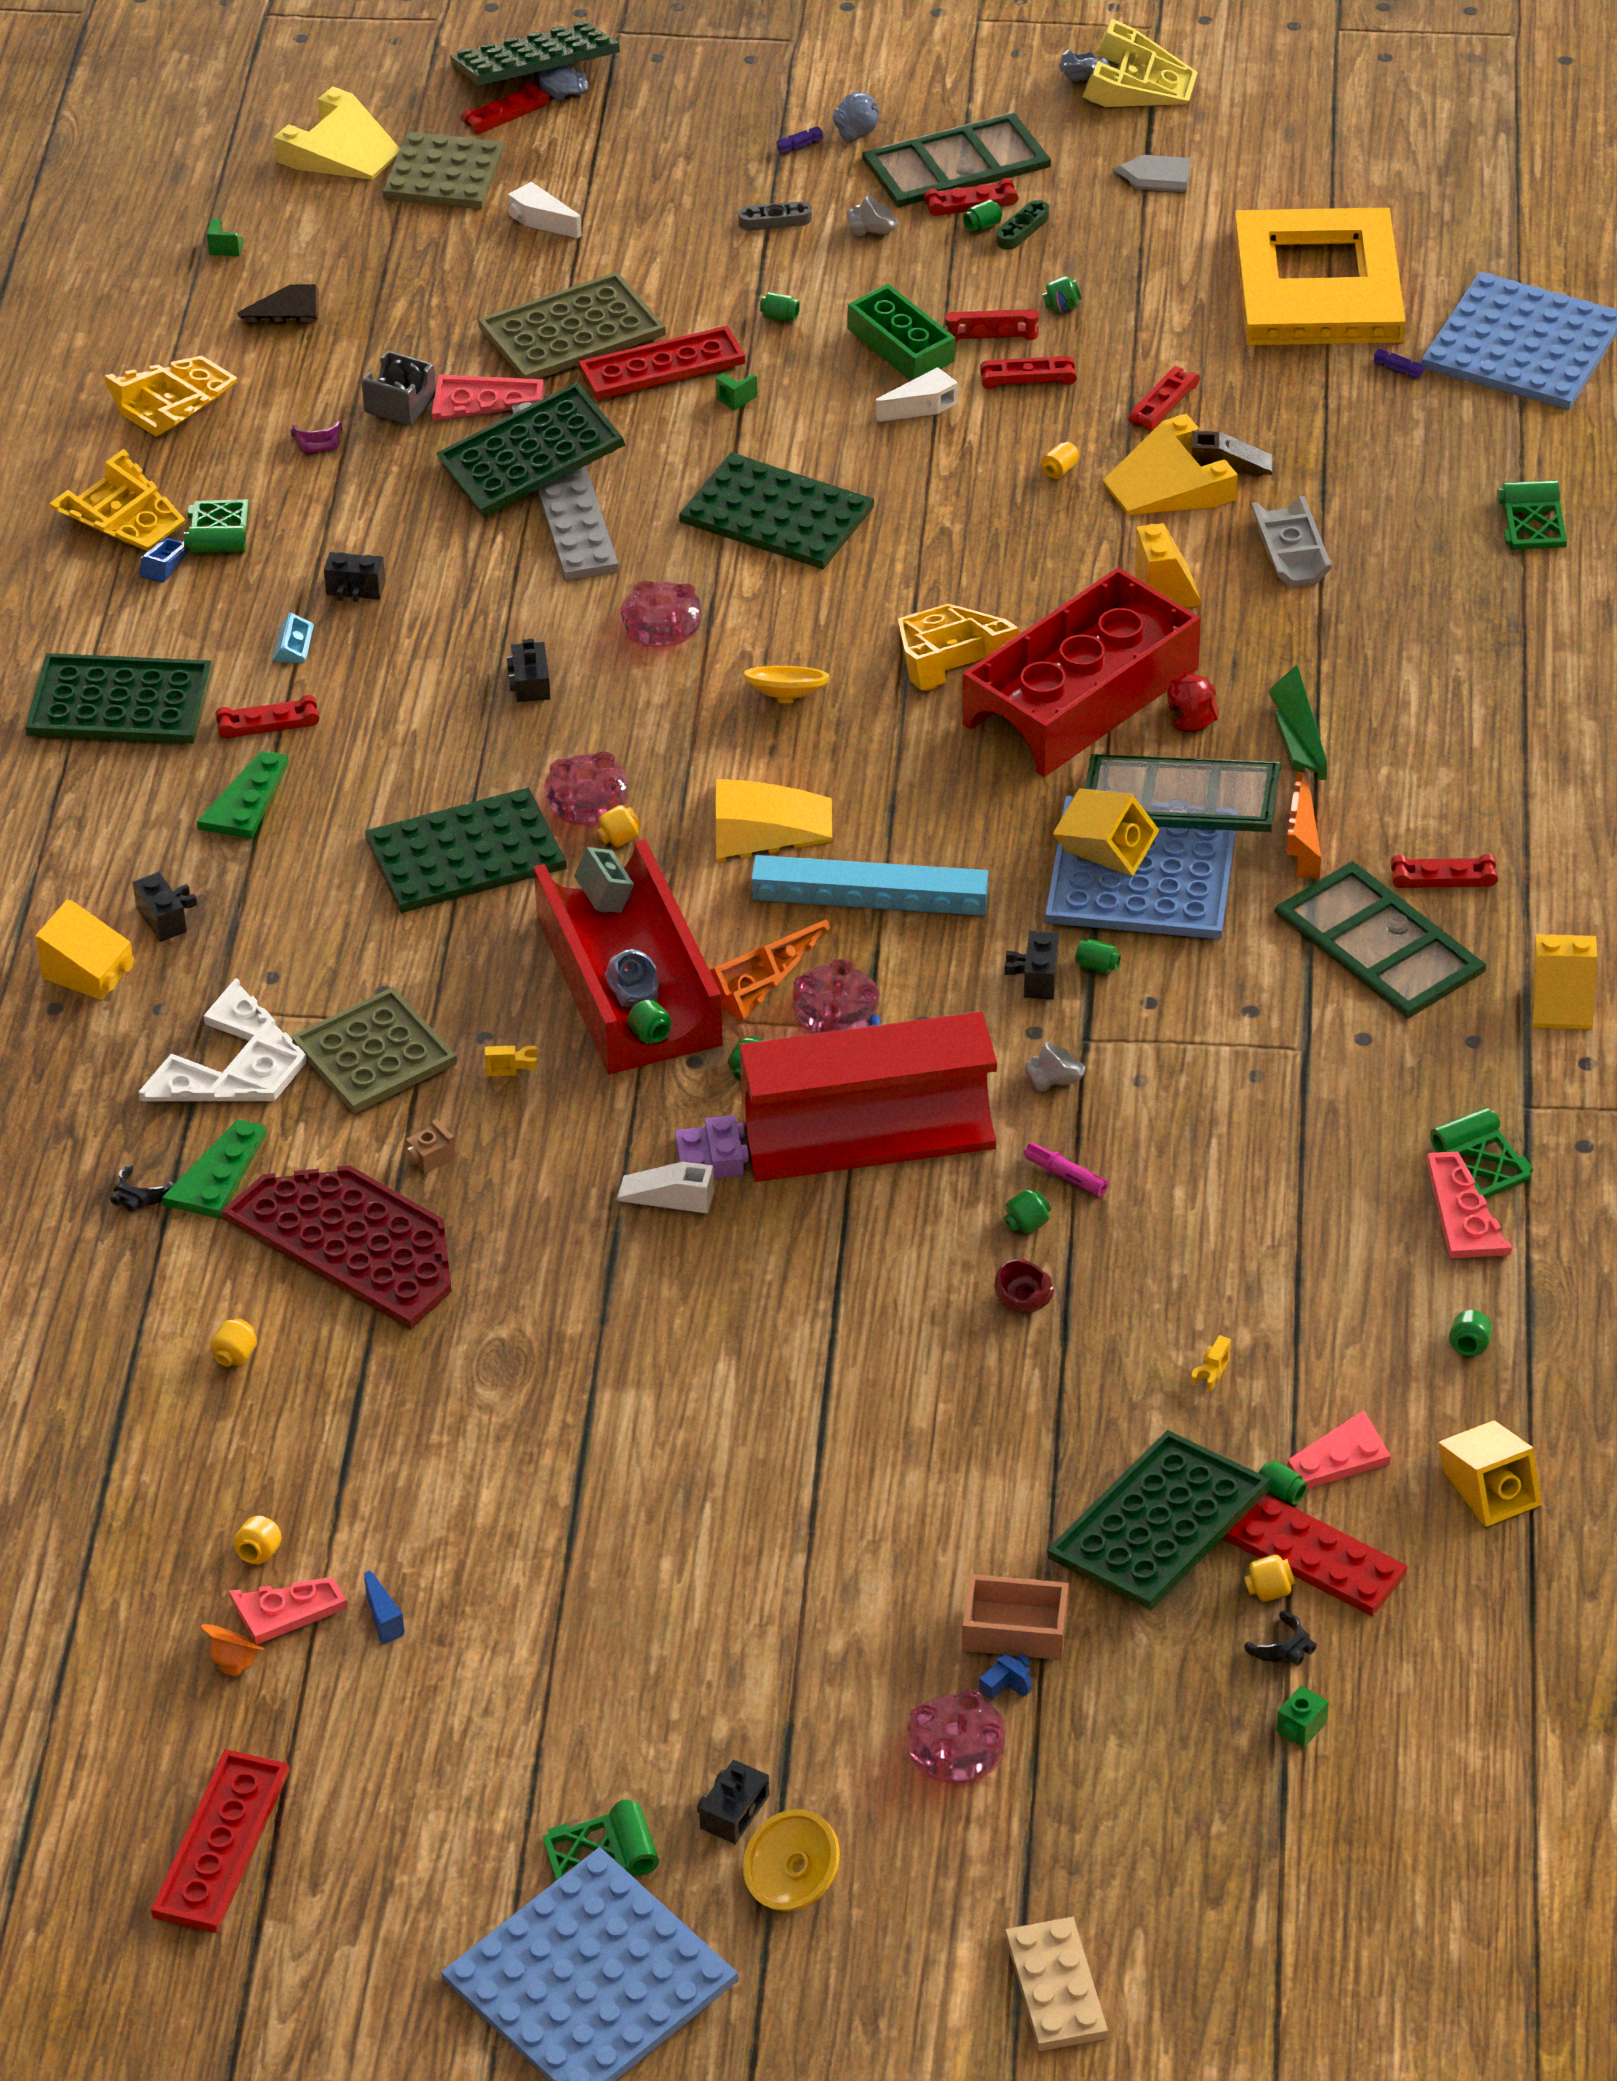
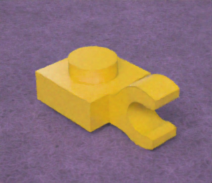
(506, 1061)
(1216, 1360)

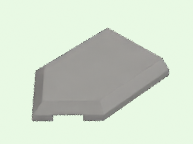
(1156, 173)

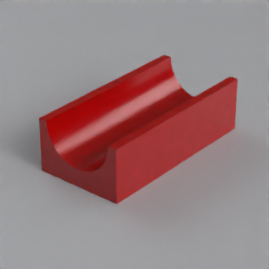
(1084, 667)
(651, 923)
(867, 1096)

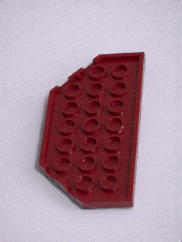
(351, 1236)

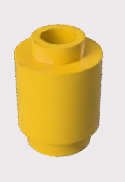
(1060, 460)

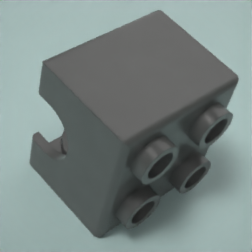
(401, 389)

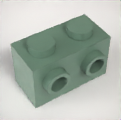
(604, 880)

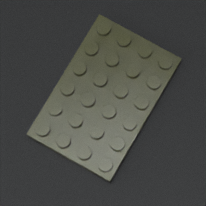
(571, 326)

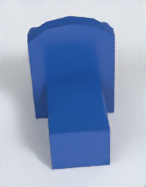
(1007, 1672)

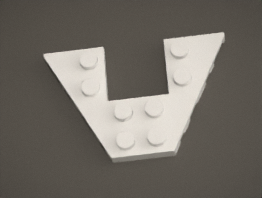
(255, 1074)

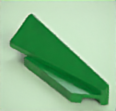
(1297, 724)

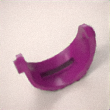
(331, 435)

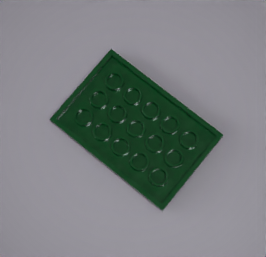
(534, 53)
(530, 449)
(776, 510)
(119, 698)
(464, 849)
(1159, 1519)

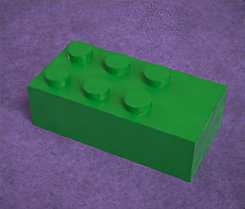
(900, 332)

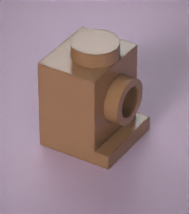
(430, 1147)

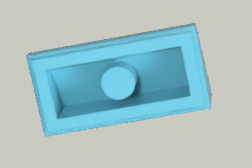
(293, 640)

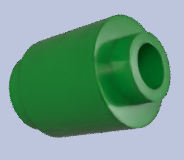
(982, 216)
(780, 307)
(1098, 956)
(1285, 1483)

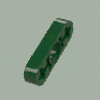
(1033, 214)

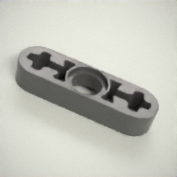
(760, 217)

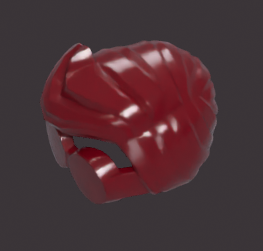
(1023, 1286)

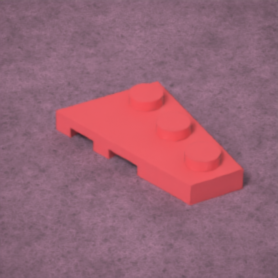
(1341, 1453)
(282, 1610)

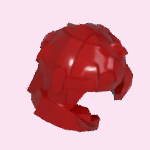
(1196, 700)

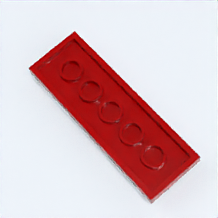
(661, 362)
(1319, 1554)
(220, 1841)

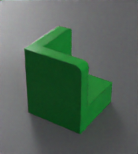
(223, 242)
(735, 393)

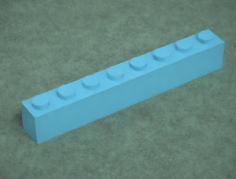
(870, 885)

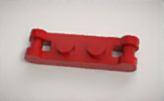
(506, 109)
(961, 199)
(993, 324)
(1028, 371)
(1163, 397)
(267, 717)
(1444, 872)

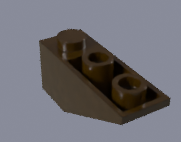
(290, 302)
(1242, 457)

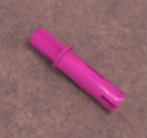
(1065, 1169)

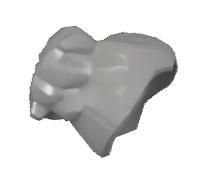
(871, 217)
(1053, 1067)

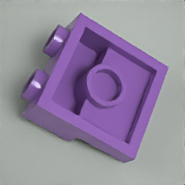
(715, 1145)

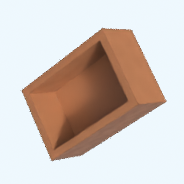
(1015, 1616)

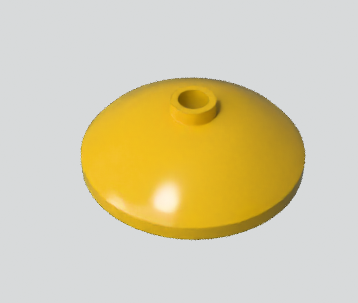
(786, 681)
(778, 1852)

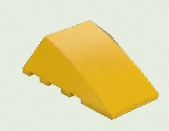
(168, 395)
(123, 505)
(768, 817)

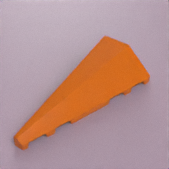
(1302, 832)
(752, 975)

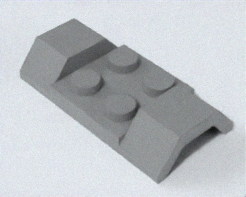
(1293, 543)

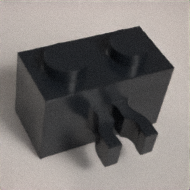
(354, 576)
(529, 671)
(161, 906)
(1037, 965)
(733, 1801)

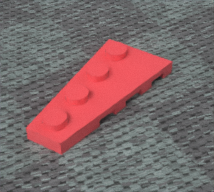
(477, 395)
(1462, 1211)

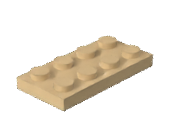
(1056, 1984)

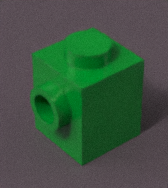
(1302, 1716)

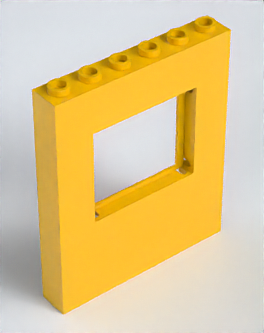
(1319, 308)

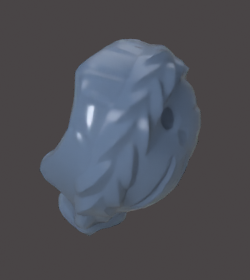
(1078, 67)
(563, 81)
(856, 116)
(635, 982)

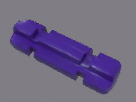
(799, 140)
(1398, 363)

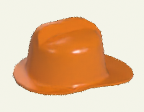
(230, 1649)

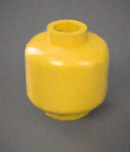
(618, 826)
(233, 1342)
(257, 1540)
(1270, 1578)

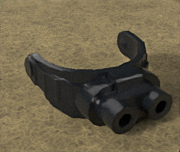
(135, 1197)
(1290, 1650)

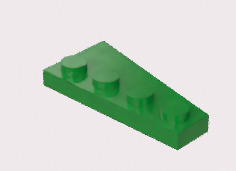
(246, 798)
(218, 1172)

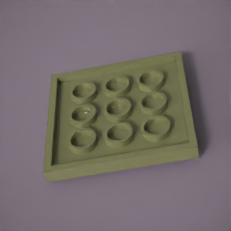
(444, 170)
(374, 1050)

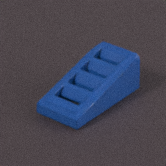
(162, 559)
(385, 1612)

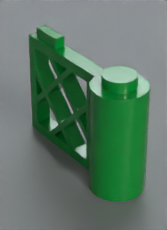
(1532, 499)
(219, 535)
(1474, 1133)
(625, 1831)

